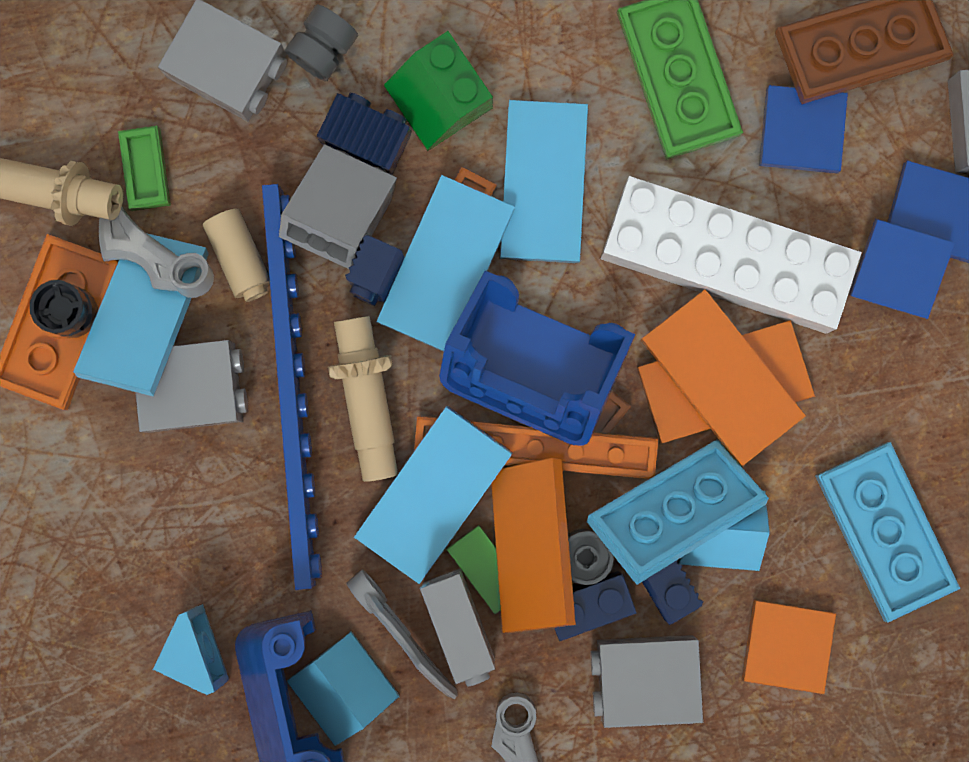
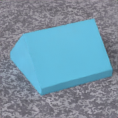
(736, 547)
(192, 653)
(343, 689)

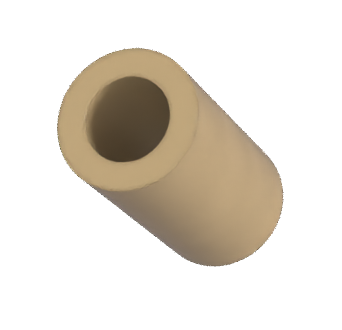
(237, 254)

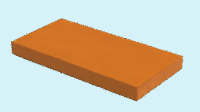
(44, 362)
(723, 378)
(675, 415)
(532, 547)

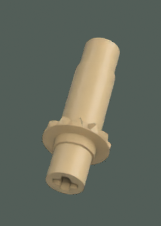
(65, 191)
(365, 397)

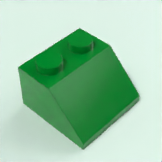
(439, 91)

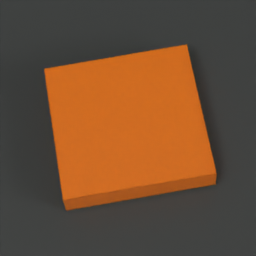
(788, 646)

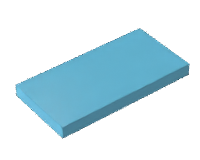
(545, 181)
(445, 262)
(136, 326)
(433, 494)
(677, 511)
(887, 532)

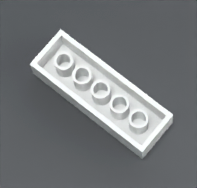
(731, 255)

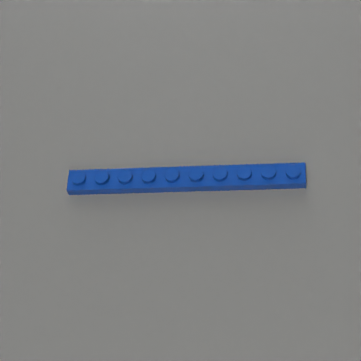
(293, 404)

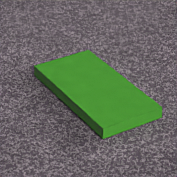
(679, 74)

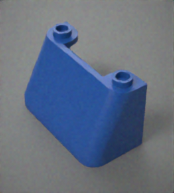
(532, 363)
(261, 656)

